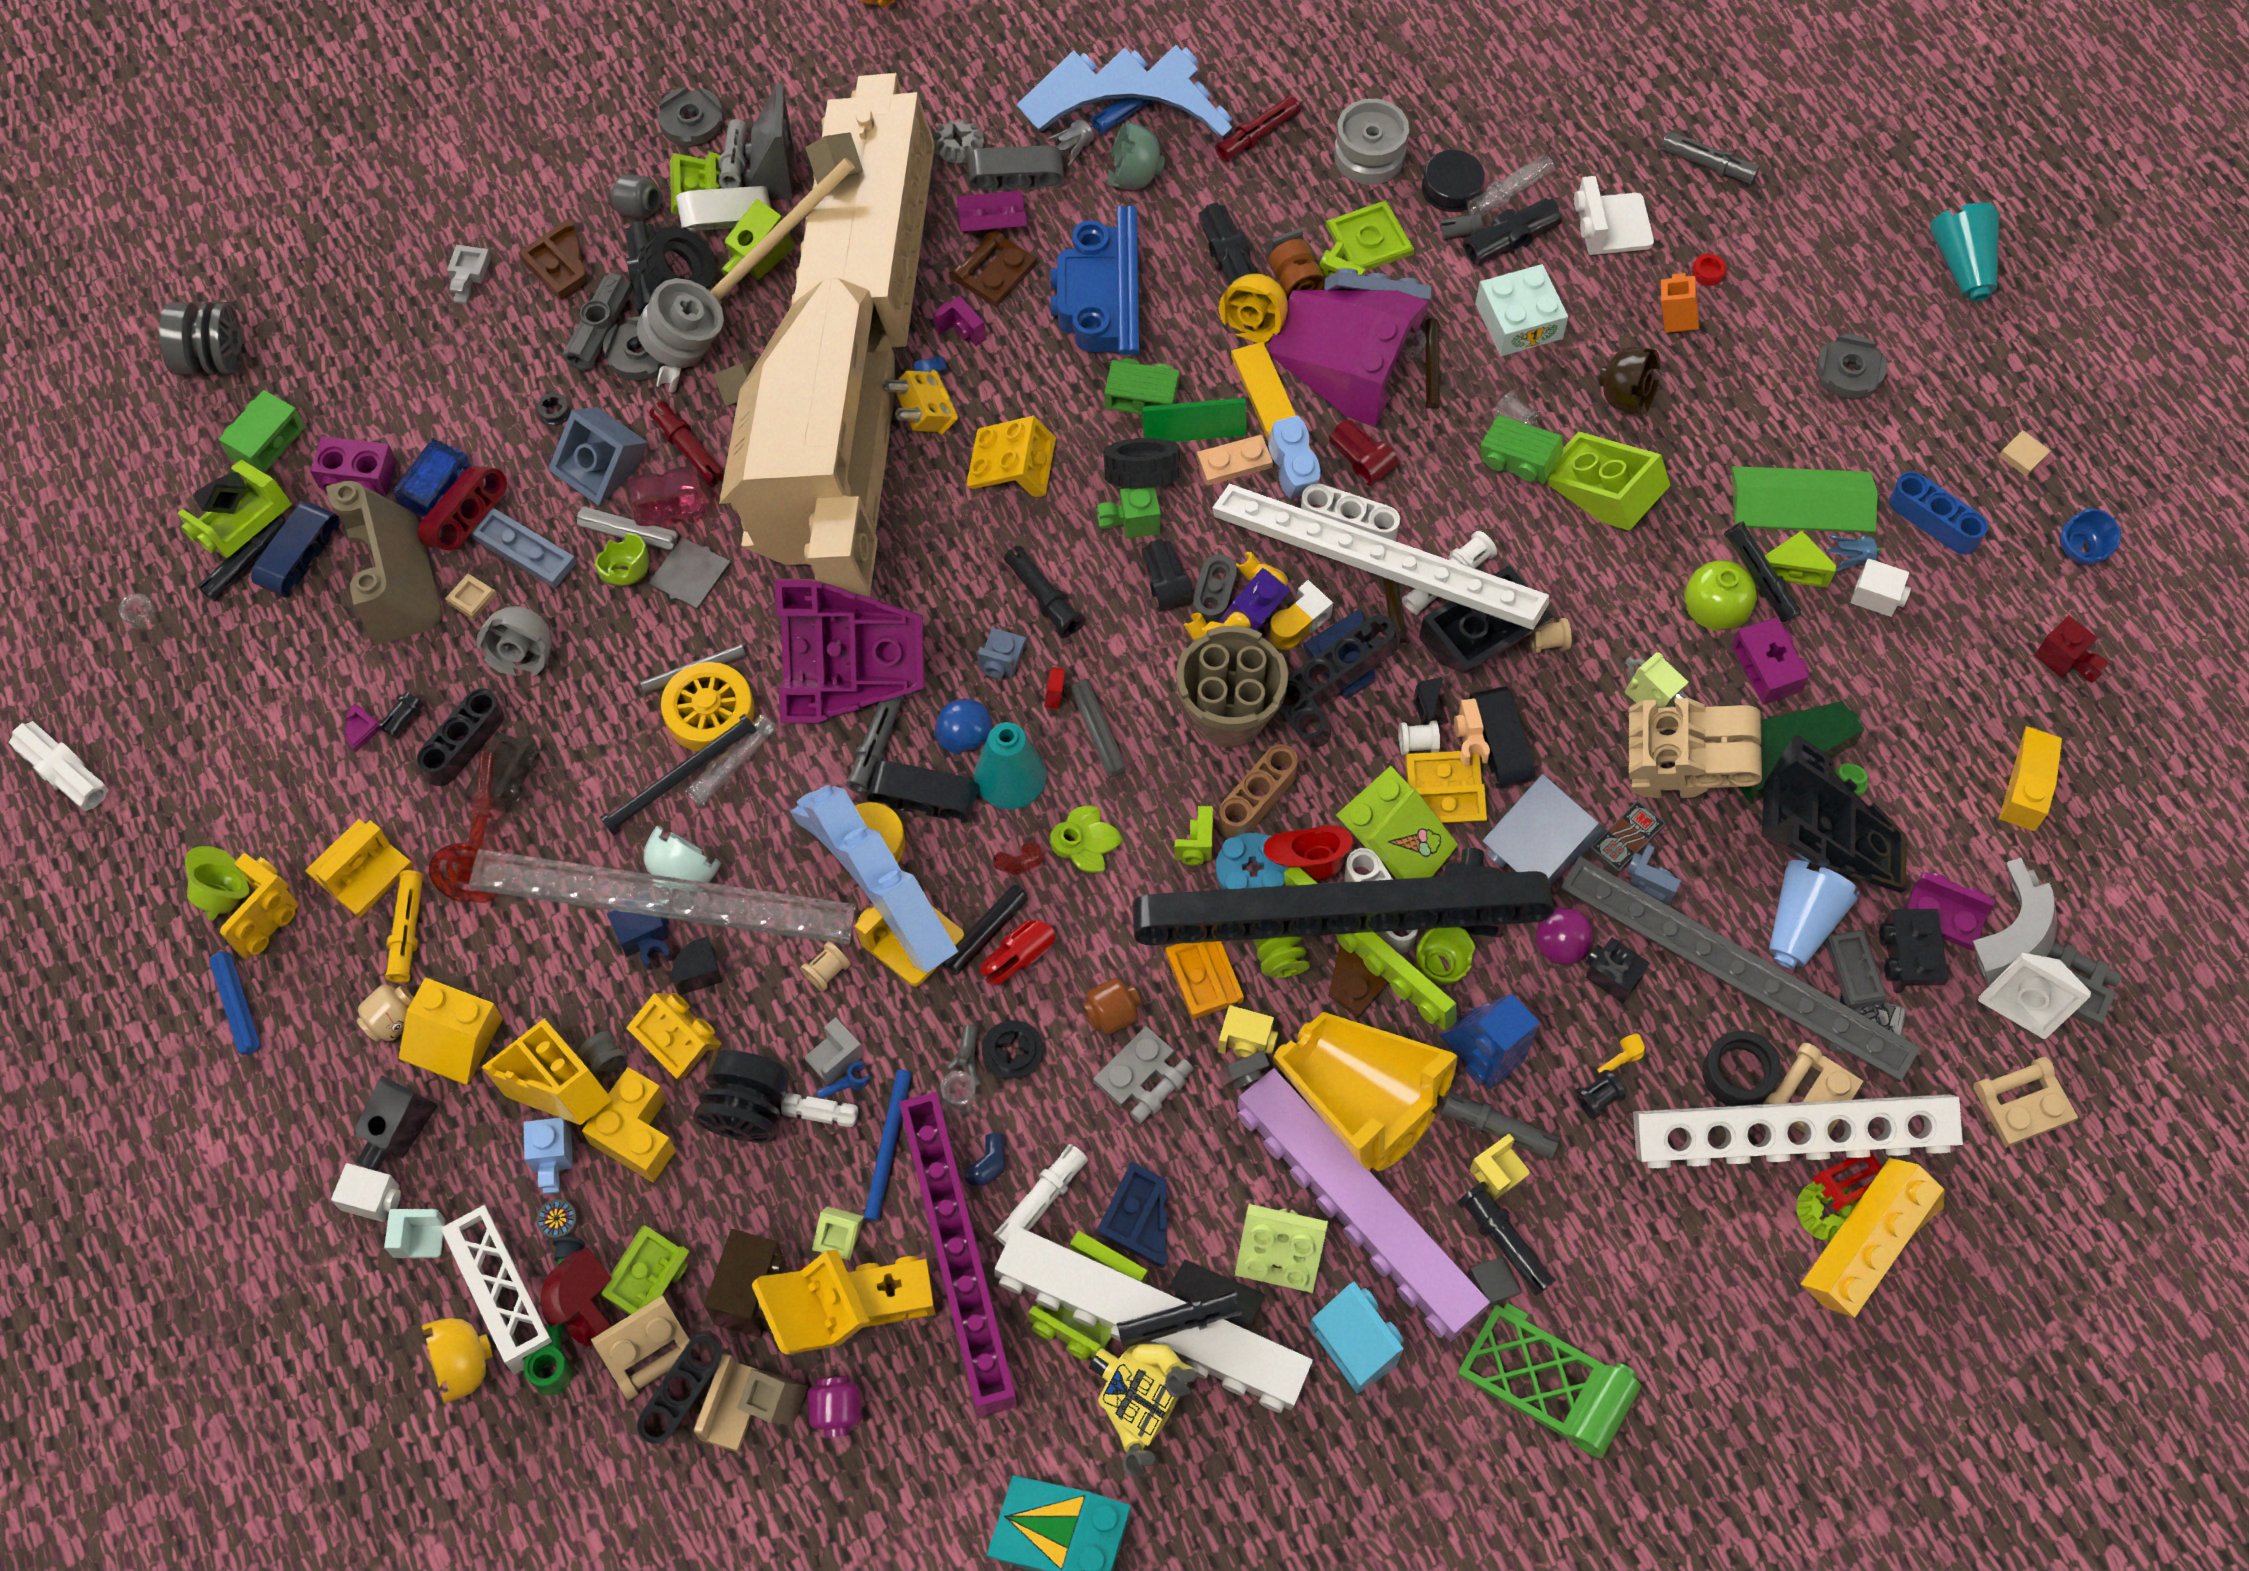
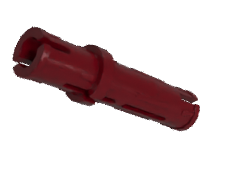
(1232, 146)
(679, 433)

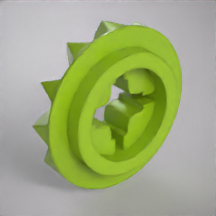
(1810, 1210)

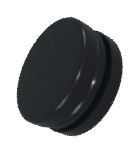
(1452, 180)

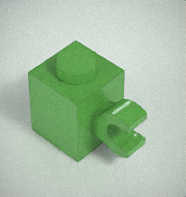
(1137, 512)

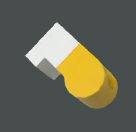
(1296, 623)

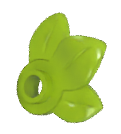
(1090, 837)

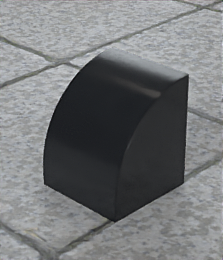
(695, 967)

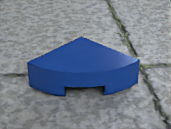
(928, 364)

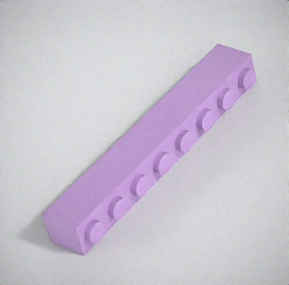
(1362, 1205)

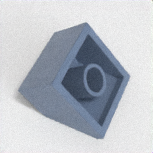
(596, 453)

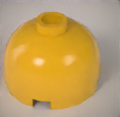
(1251, 301)
(457, 1356)

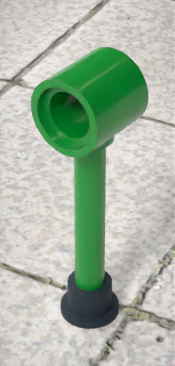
(551, 1352)

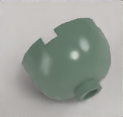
(1135, 157)

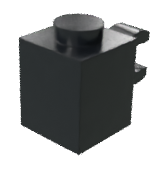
(1616, 969)

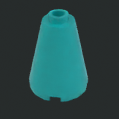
(1970, 248)
(1009, 768)

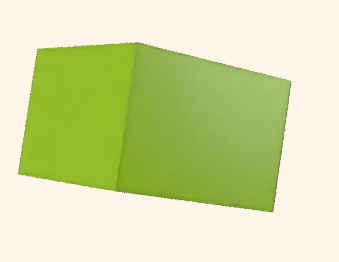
(1802, 562)

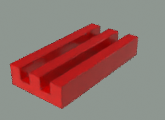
(1835, 1189)

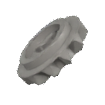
(949, 149)

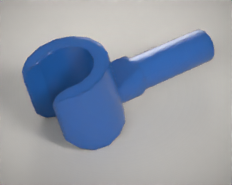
(846, 1082)

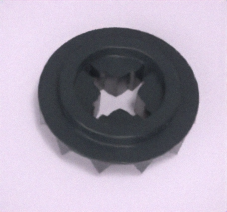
(1002, 1036)

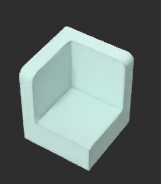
(414, 1233)

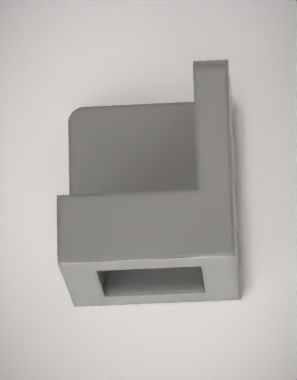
(835, 1053)

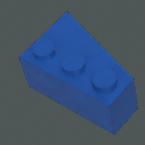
(1493, 1039)

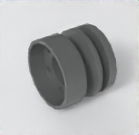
(200, 338)

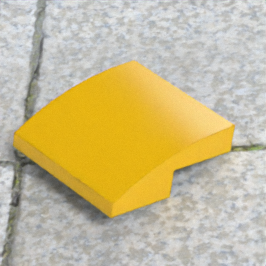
(1448, 786)

